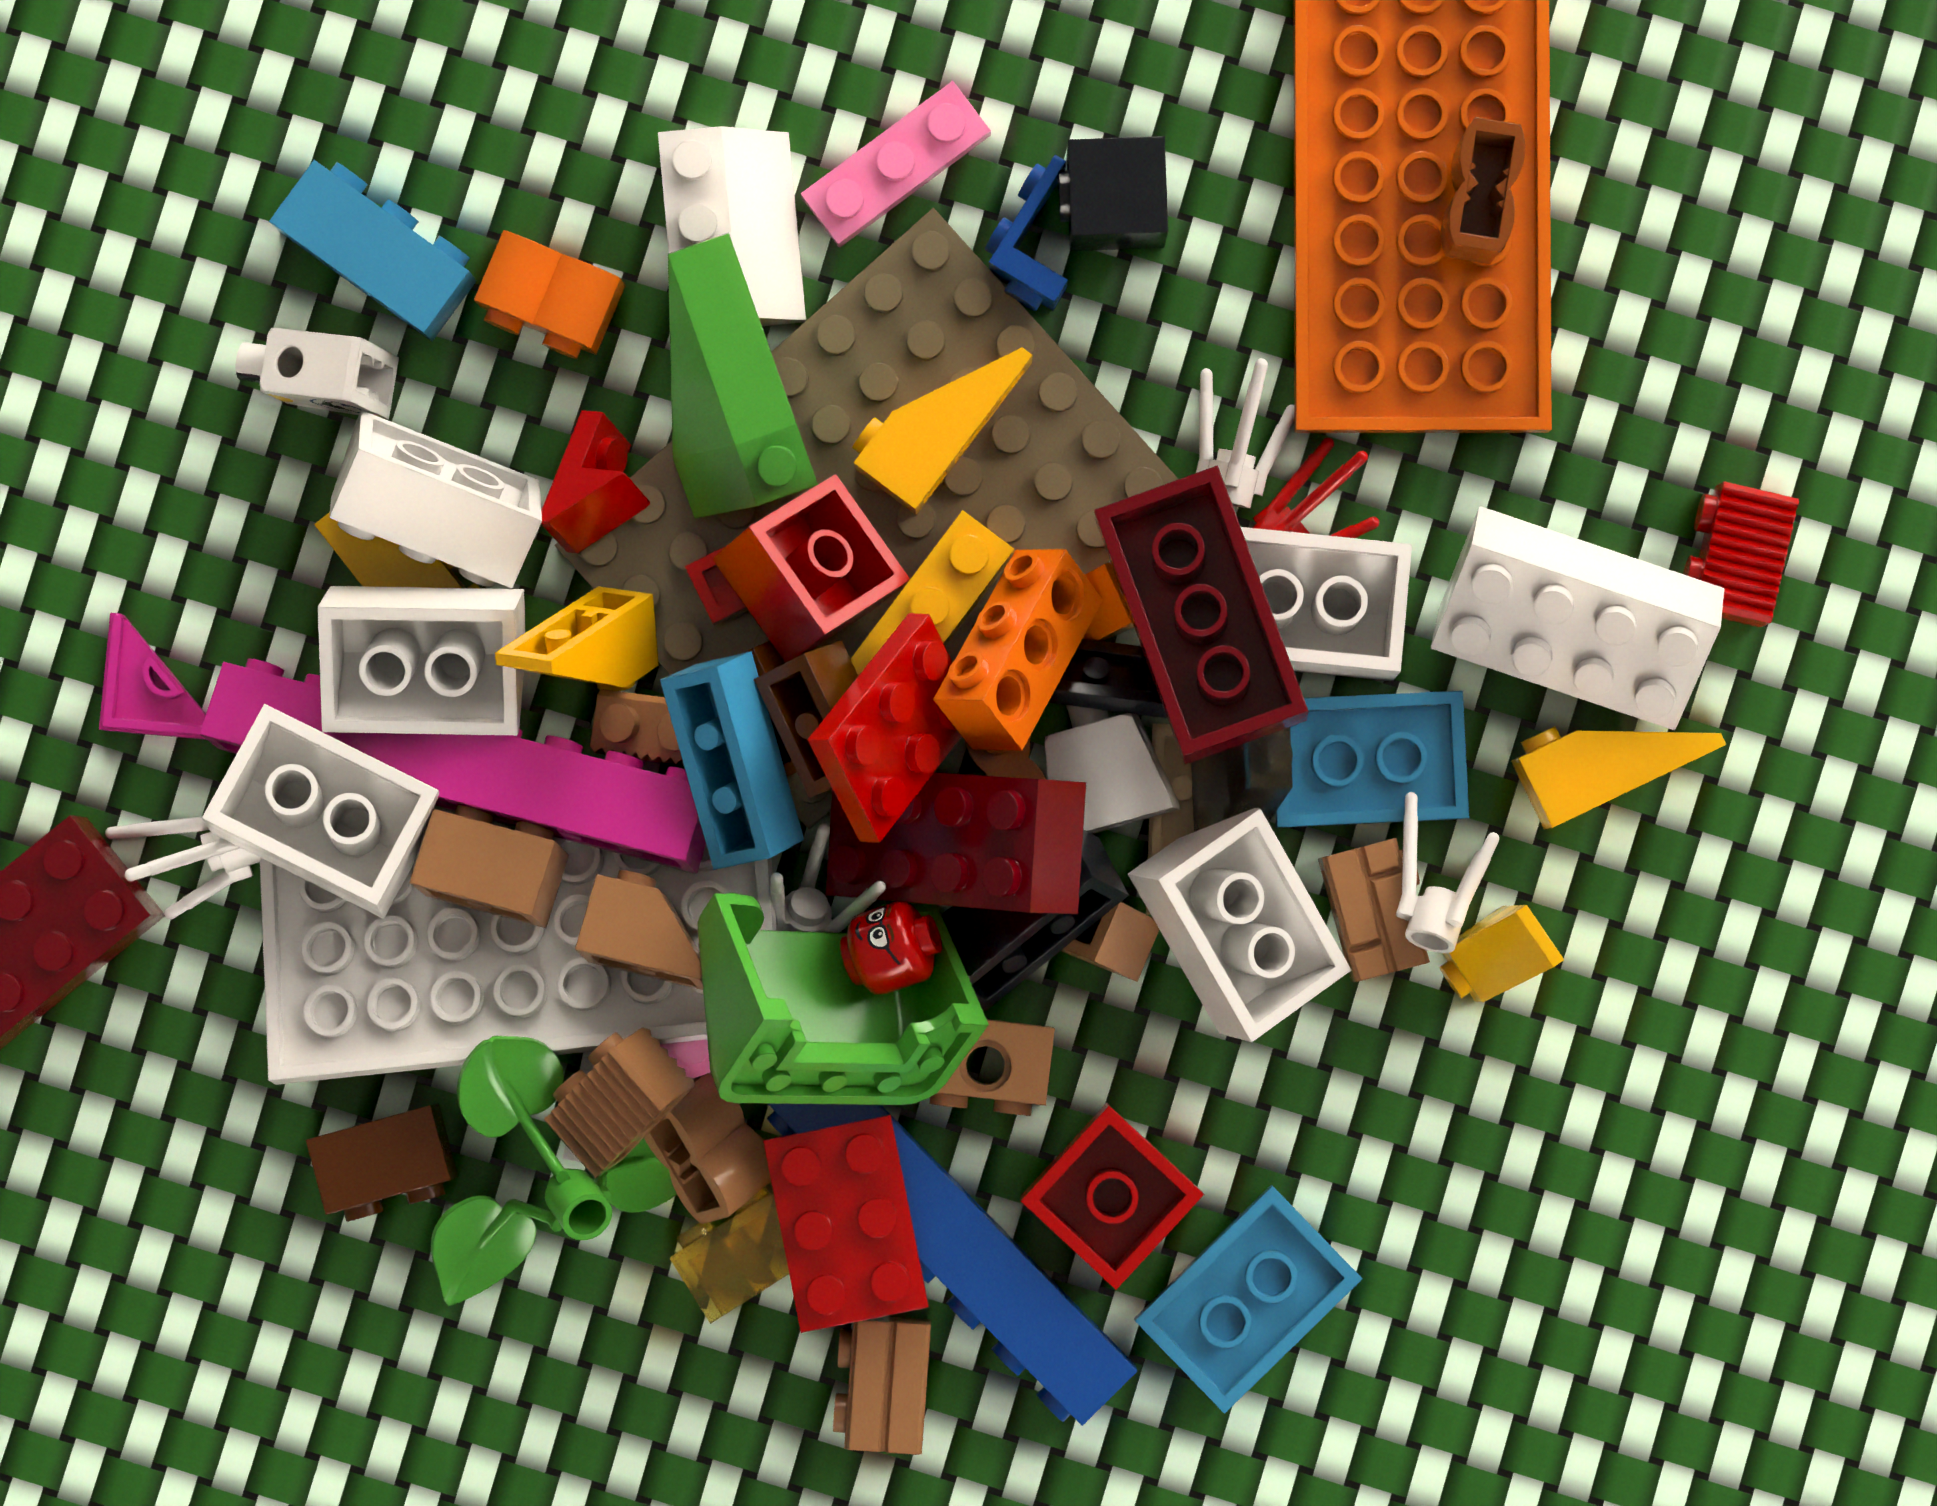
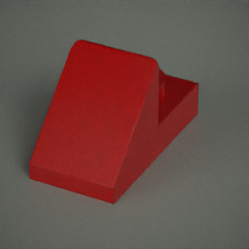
(590, 487)

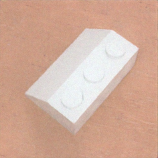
(742, 186)
(436, 501)
(1335, 600)
(419, 660)
(322, 810)
(1240, 924)

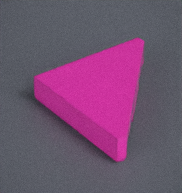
(141, 690)

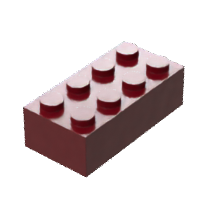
(1201, 615)
(971, 846)
(63, 920)

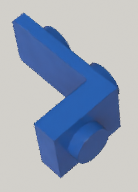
(1027, 278)

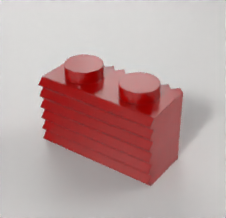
(1743, 548)

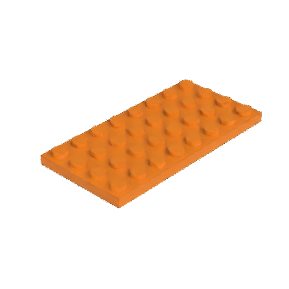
(1381, 316)

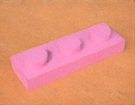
(896, 164)

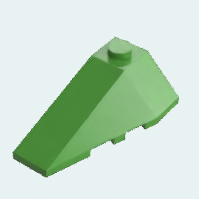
(729, 407)

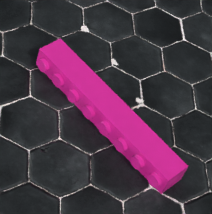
(513, 779)

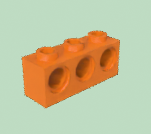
(1018, 649)

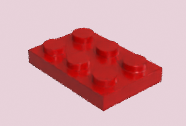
(888, 730)
(846, 1223)

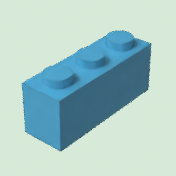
(375, 247)
(732, 761)

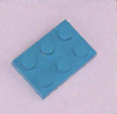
(1371, 750)
(1247, 1299)

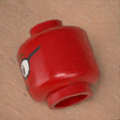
(890, 947)

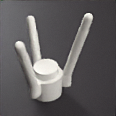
(1235, 464)
(215, 849)
(807, 907)
(1439, 913)

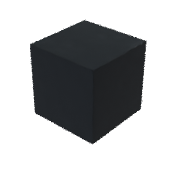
(1115, 193)

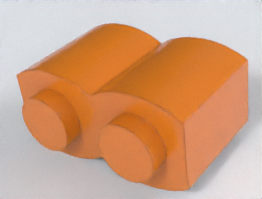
(549, 294)

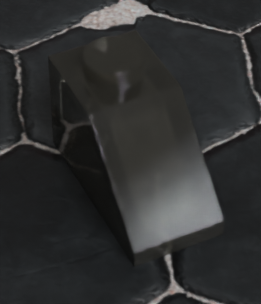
(1242, 779)

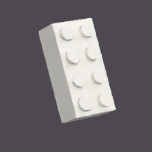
(1578, 618)

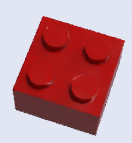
(811, 568)
(1111, 1196)

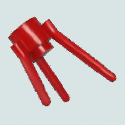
(1275, 518)

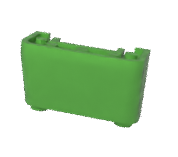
(801, 1032)

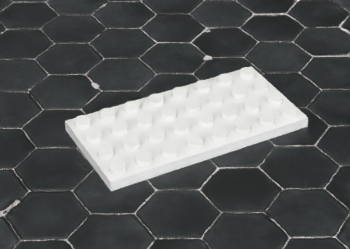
(441, 978)

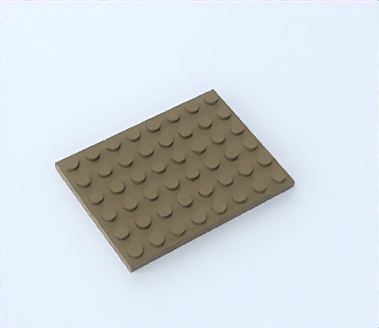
(881, 342)

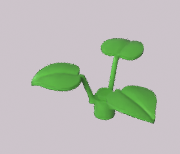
(484, 1242)

